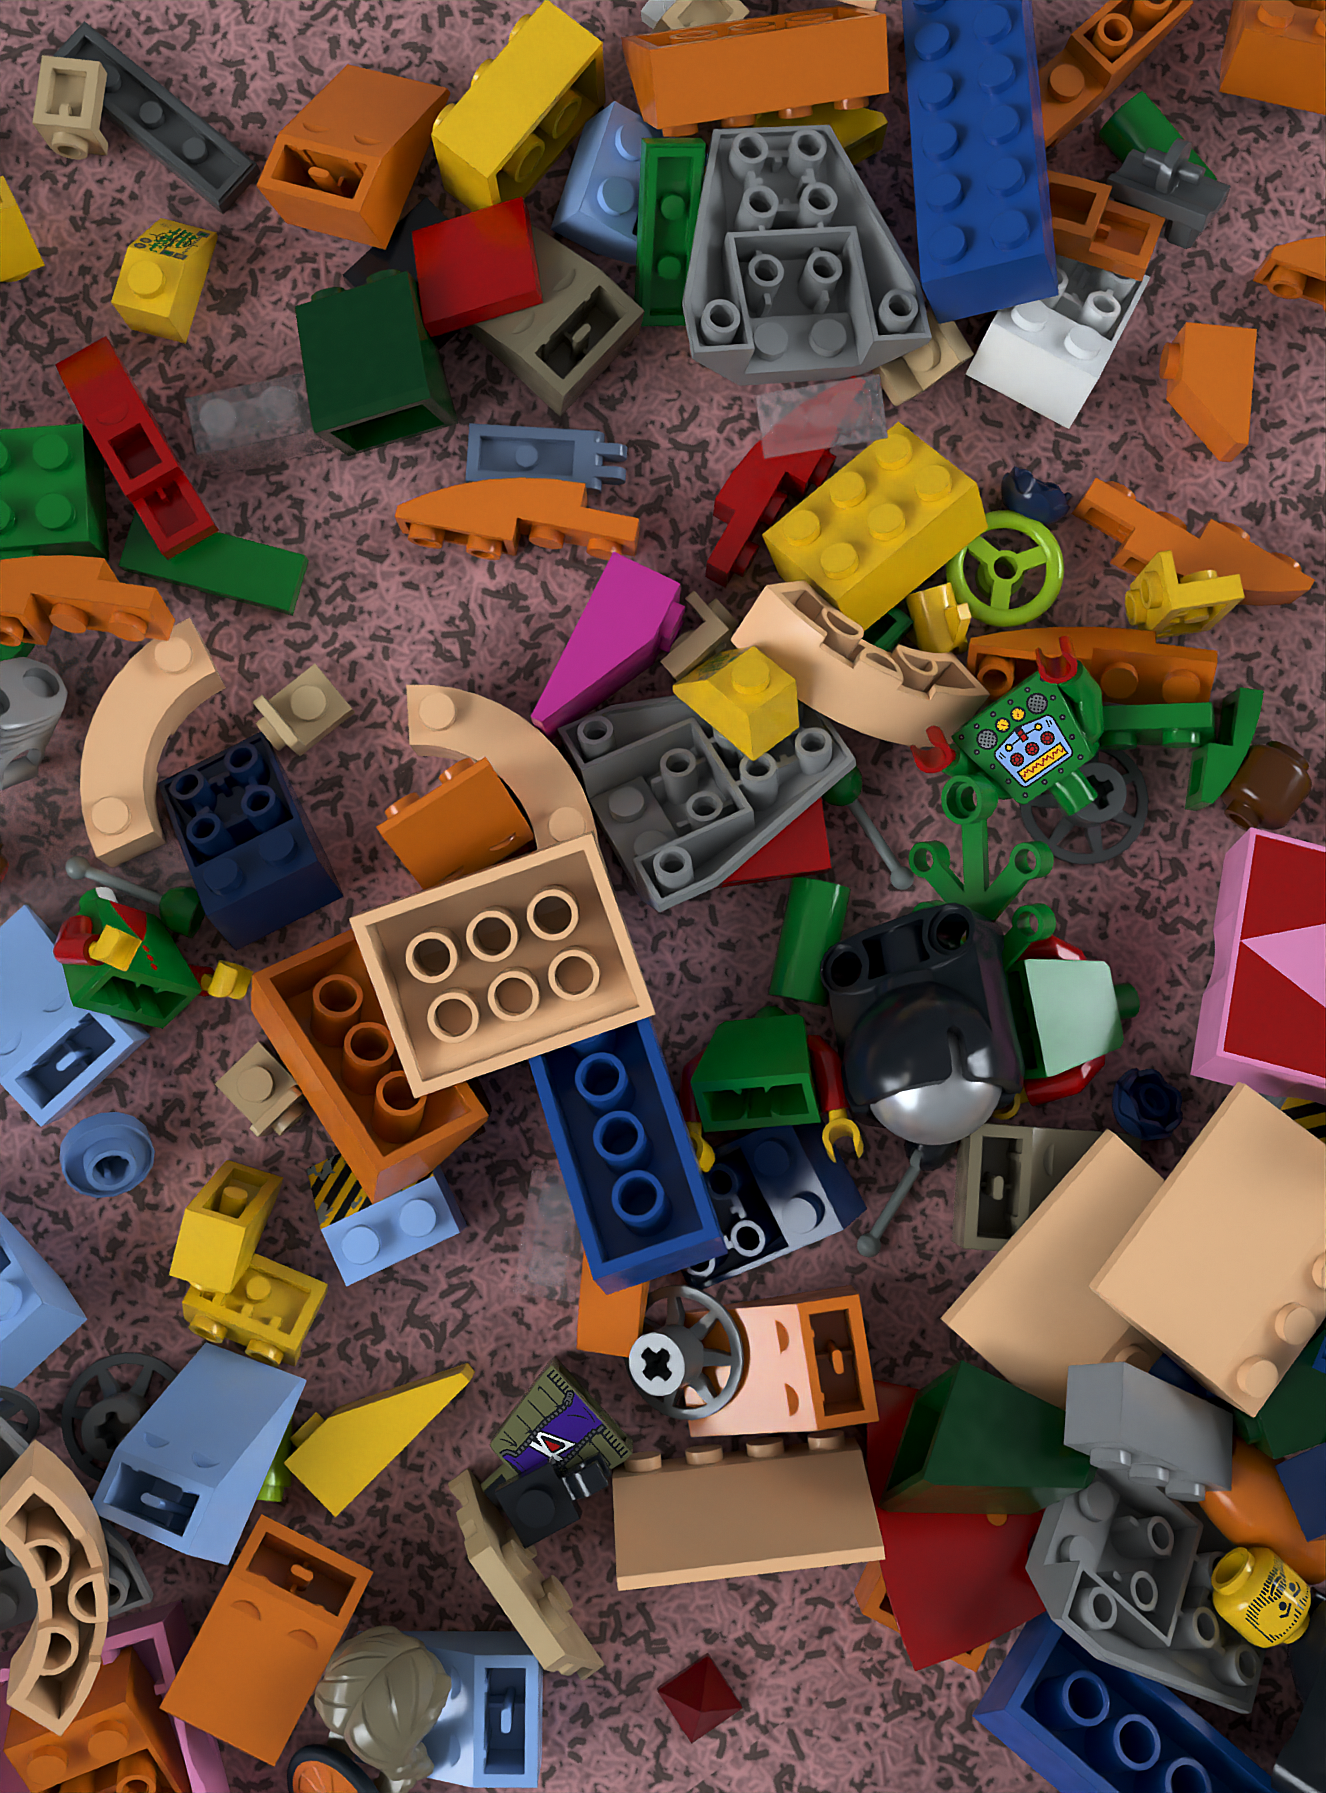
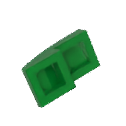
(1217, 764)

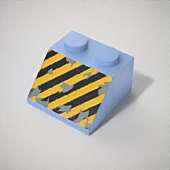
(380, 1234)

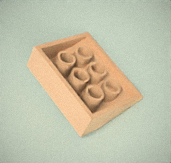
(503, 964)
(1230, 1253)
(1033, 1299)
(743, 1511)

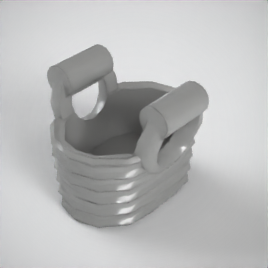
(29, 710)

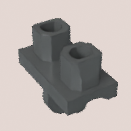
(1171, 189)

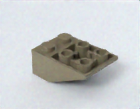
(568, 337)
(1009, 1173)

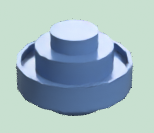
(106, 1154)

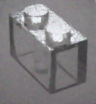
(820, 416)
(253, 425)
(550, 1240)

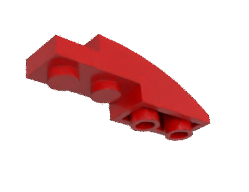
(135, 448)
(755, 497)

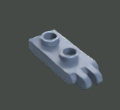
(543, 453)

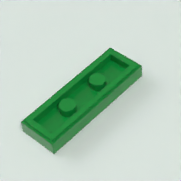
(666, 225)
(221, 567)

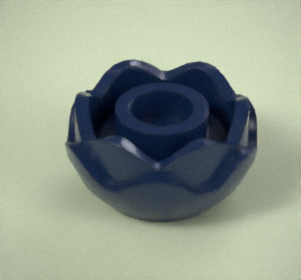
(1034, 497)
(1146, 1105)

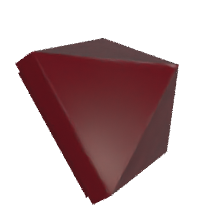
(699, 1698)

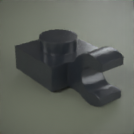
(546, 1498)

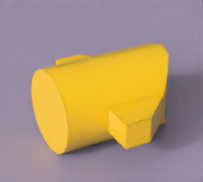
(938, 620)

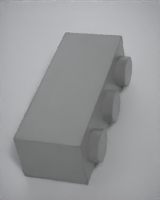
(1148, 1429)

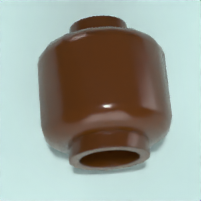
(1267, 787)

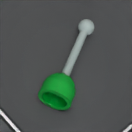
(846, 793)
(178, 907)

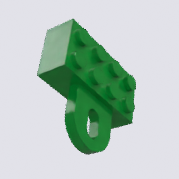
(51, 498)

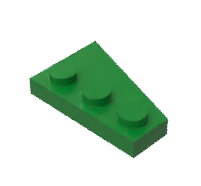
(1158, 724)

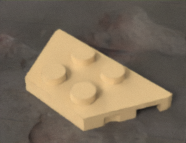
(530, 1601)

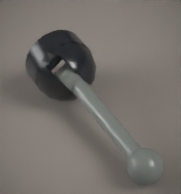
(921, 1158)

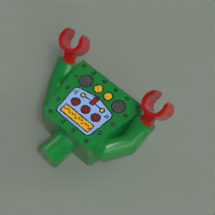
(1030, 736)

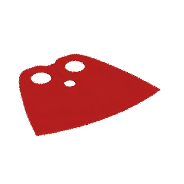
(946, 1574)

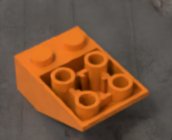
(1277, 53)
(353, 155)
(457, 826)
(800, 1369)
(266, 1640)
(110, 1746)

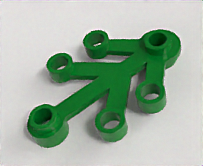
(976, 891)

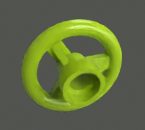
(1000, 589)

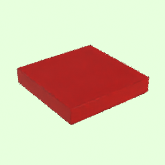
(476, 267)

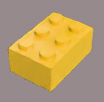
(520, 110)
(878, 526)

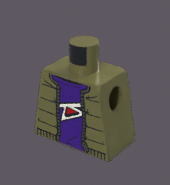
(558, 1421)

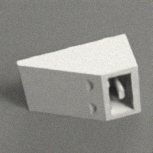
(1057, 346)

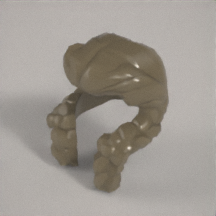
(382, 1701)

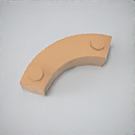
(852, 680)
(467, 725)
(128, 736)
(65, 1555)

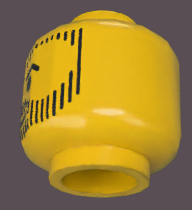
(1261, 1596)

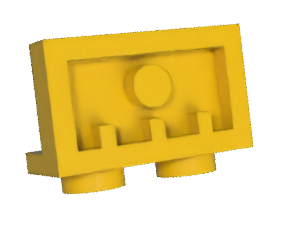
(1179, 609)
(264, 1311)

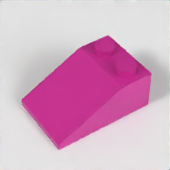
(615, 640)

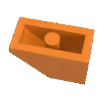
(1212, 383)

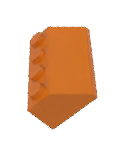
(758, 67)
(343, 1058)

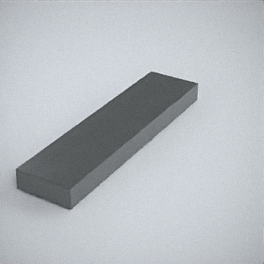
(164, 124)

